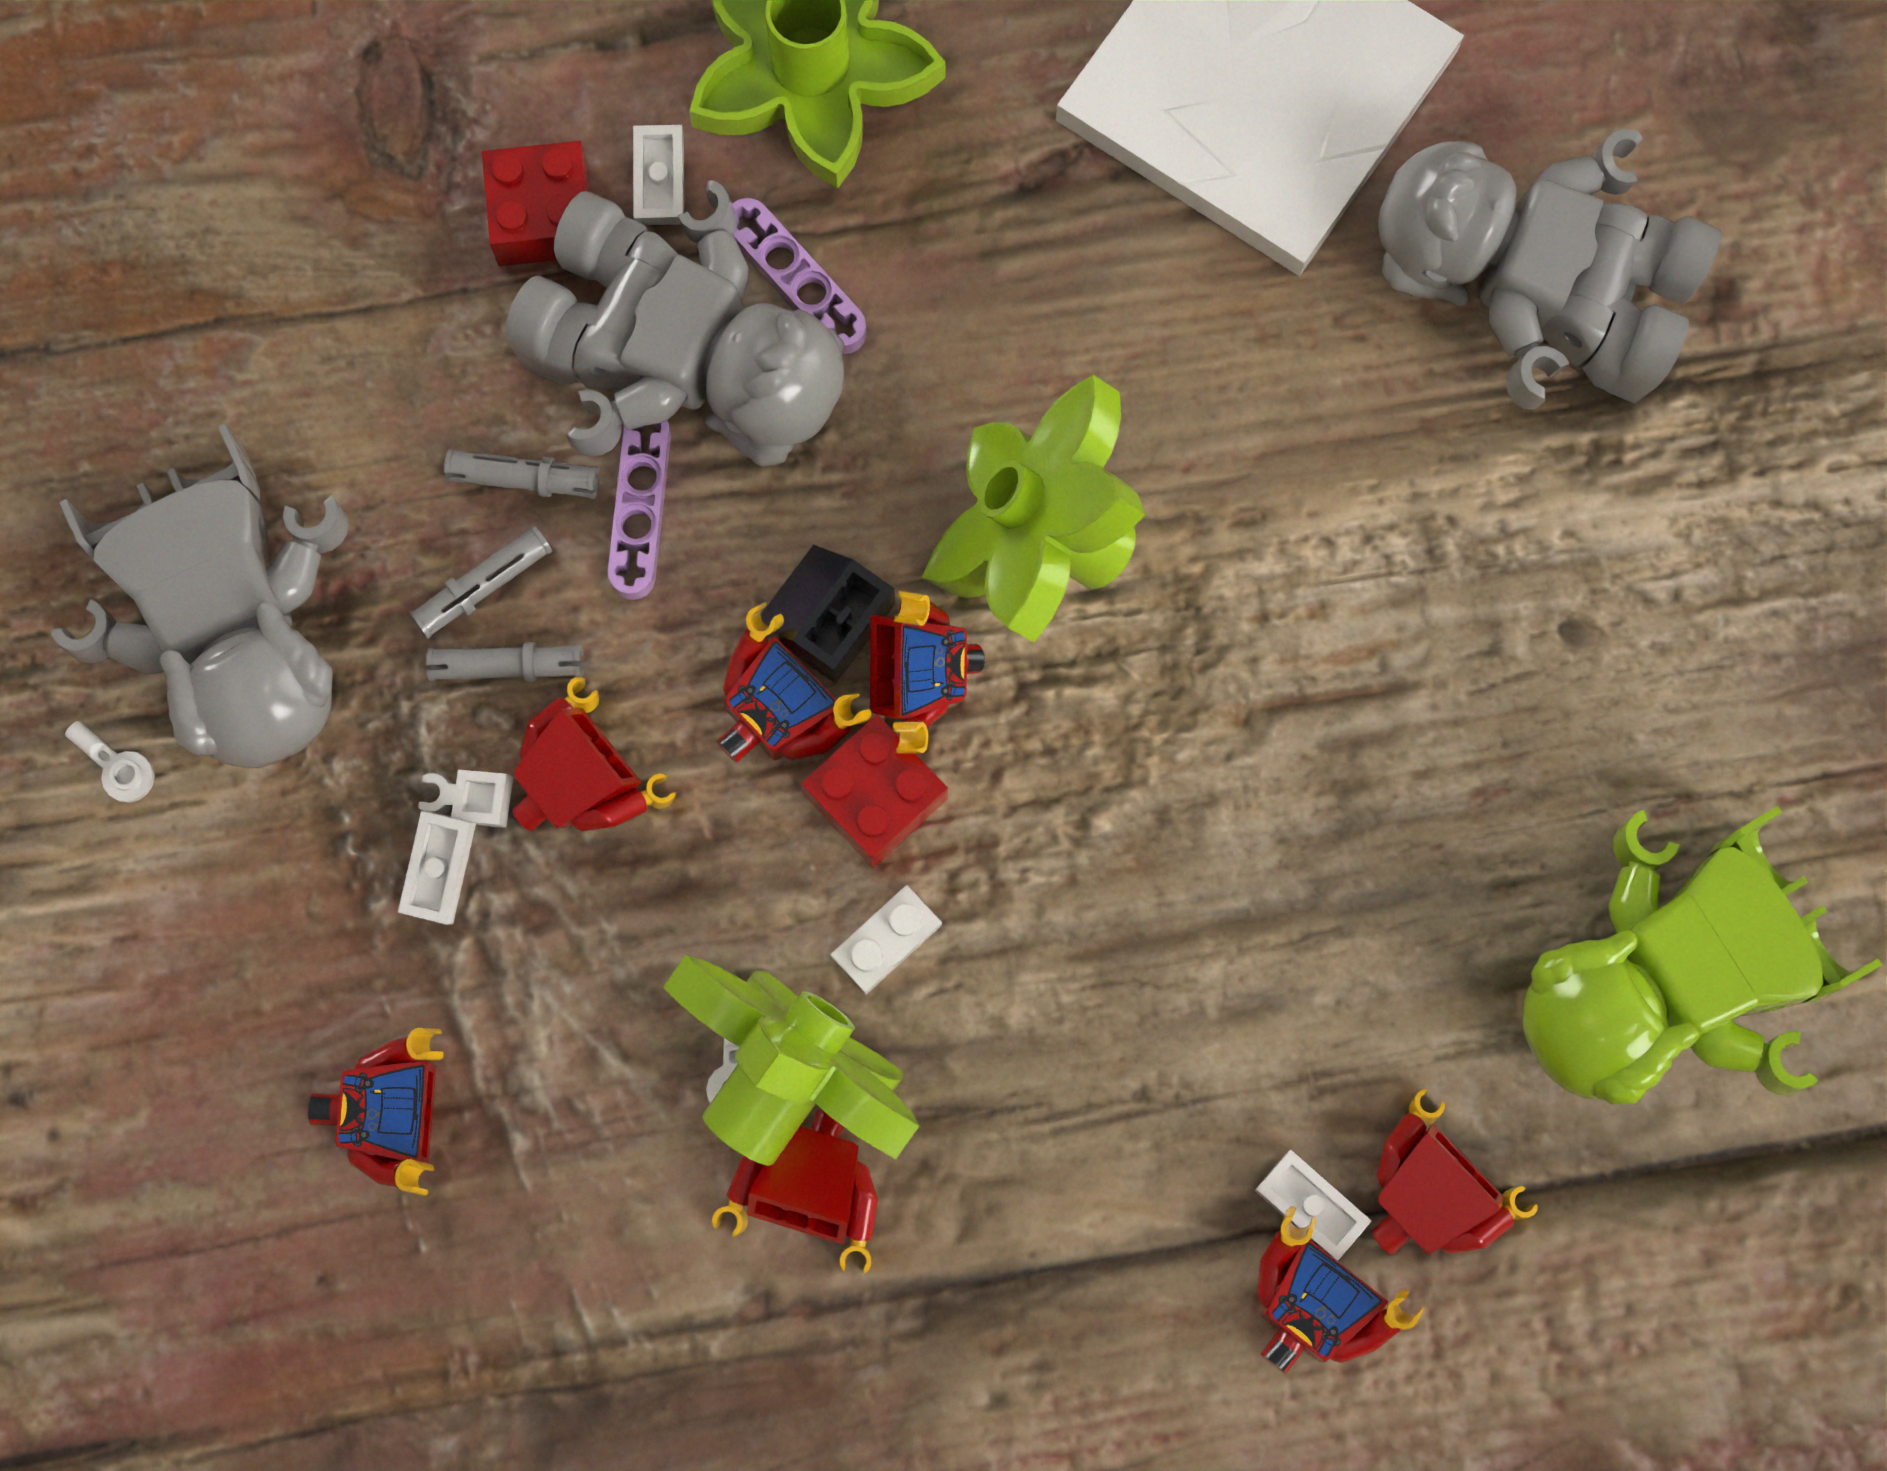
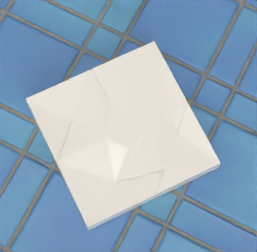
(1260, 105)

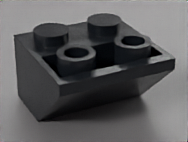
(828, 610)

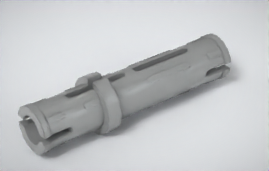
(541, 475)
(430, 616)
(515, 662)

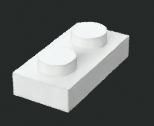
(658, 174)
(437, 867)
(886, 939)
(1298, 1185)

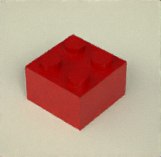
(528, 195)
(874, 792)

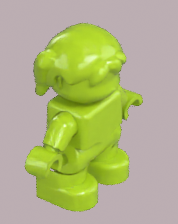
(1677, 975)

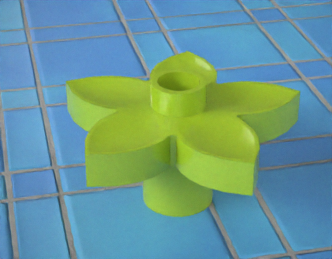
(812, 70)
(1041, 512)
(788, 1060)

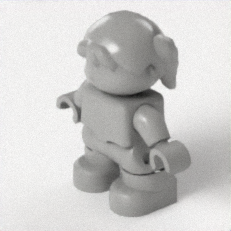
(1555, 261)
(675, 335)
(216, 612)

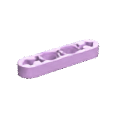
(800, 272)
(643, 502)

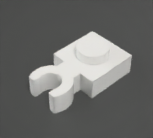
(474, 797)

